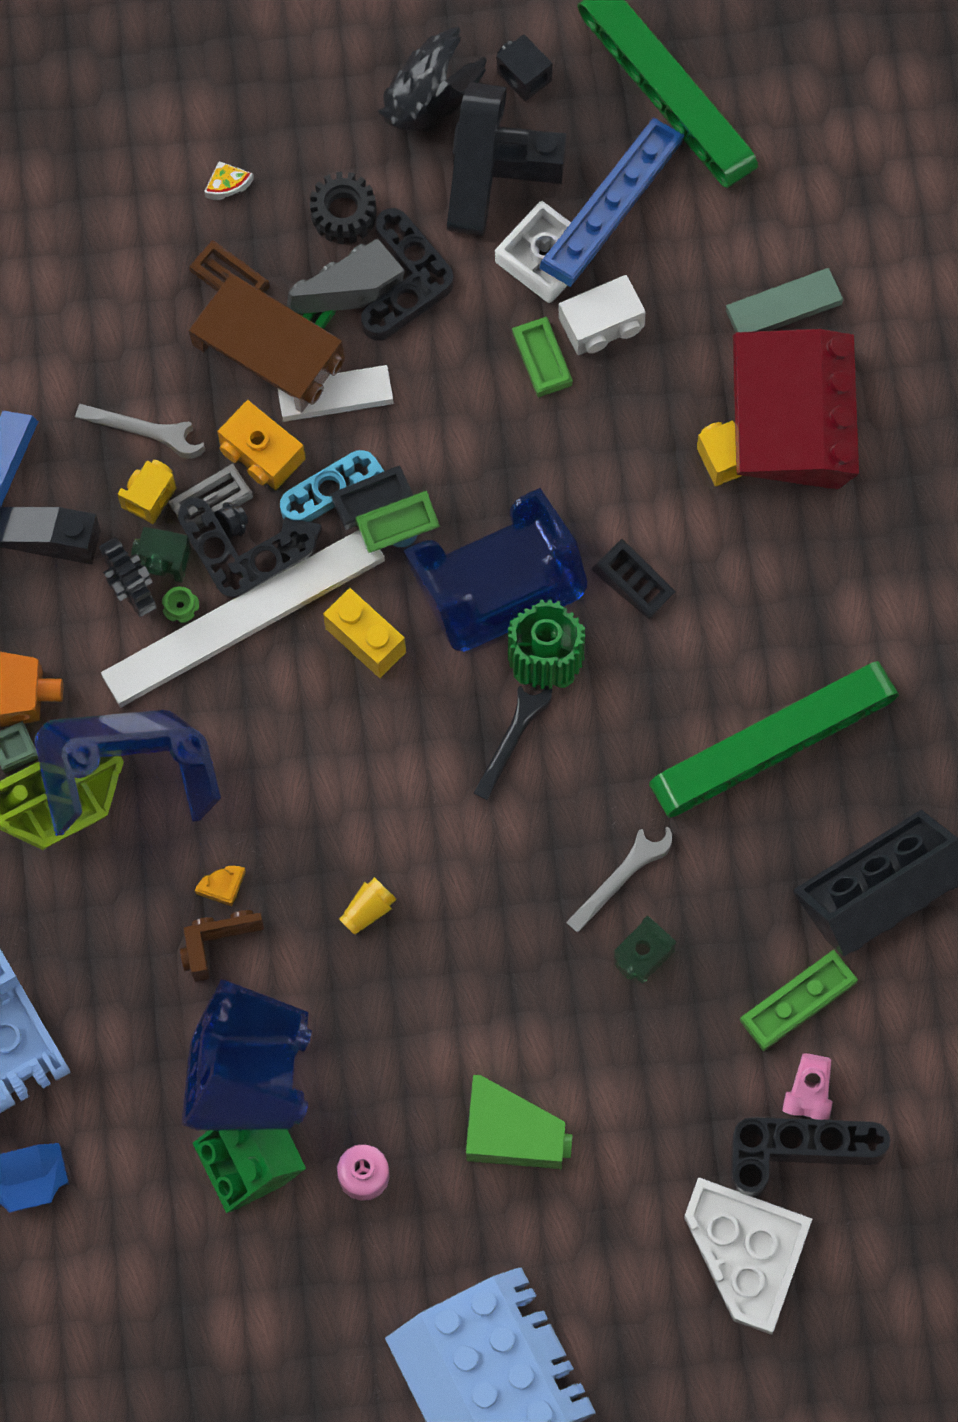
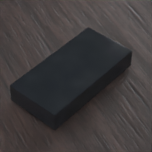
(370, 495)

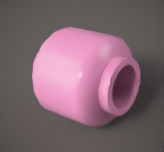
(368, 1185)

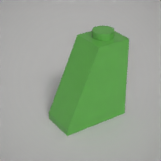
(513, 1130)

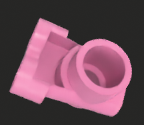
(808, 1097)

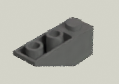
(349, 283)

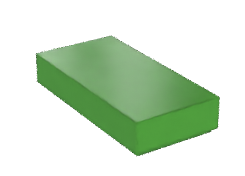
(542, 357)
(397, 521)

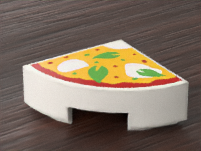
(227, 181)

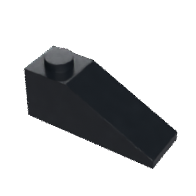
(50, 532)

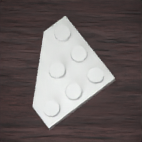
(747, 1249)

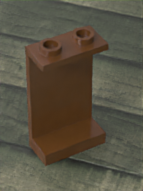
(269, 340)

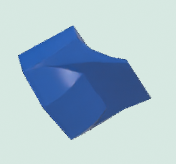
(31, 1176)

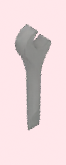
(169, 434)
(640, 855)

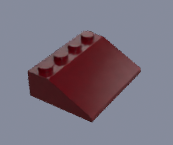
(796, 406)

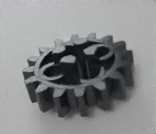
(127, 577)

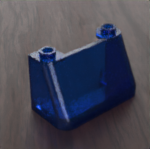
(500, 575)
(245, 1063)

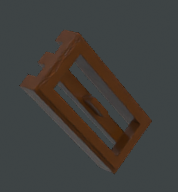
(210, 279)

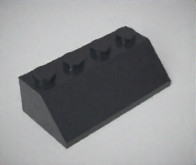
(882, 882)

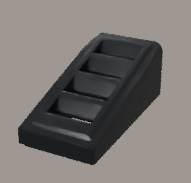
(643, 569)

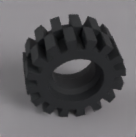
(343, 188)

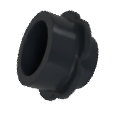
(232, 519)

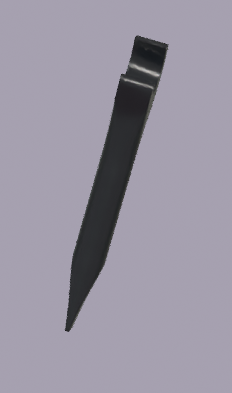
(526, 710)

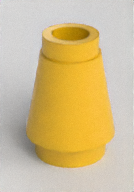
(367, 906)

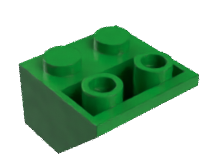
(248, 1163)

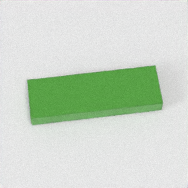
(798, 1000)

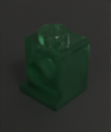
(163, 552)
(643, 966)

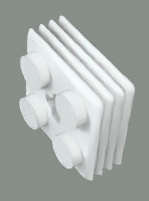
(521, 248)

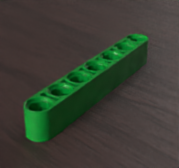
(670, 89)
(773, 739)

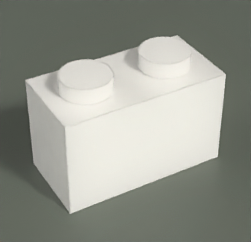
(602, 315)

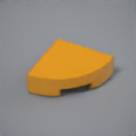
(222, 884)

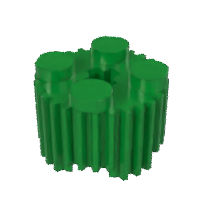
(546, 646)

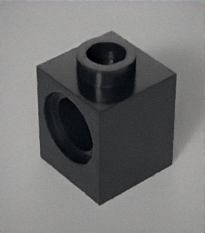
(524, 67)

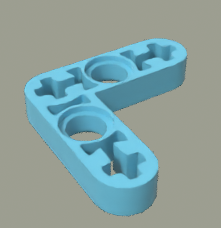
(300, 492)

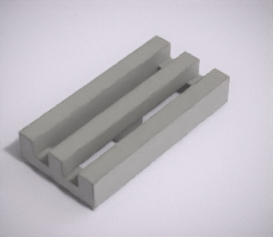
(207, 485)

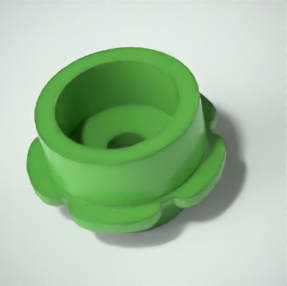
(178, 595)

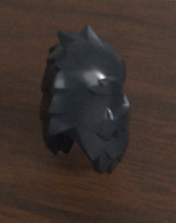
(422, 90)

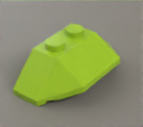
(26, 807)

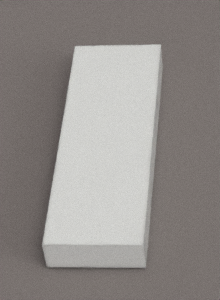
(344, 393)

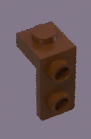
(207, 929)

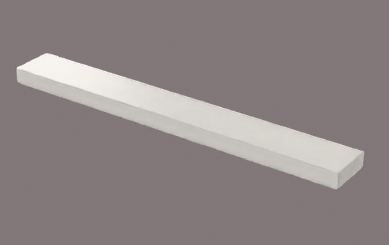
(240, 618)

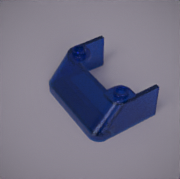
(74, 747)

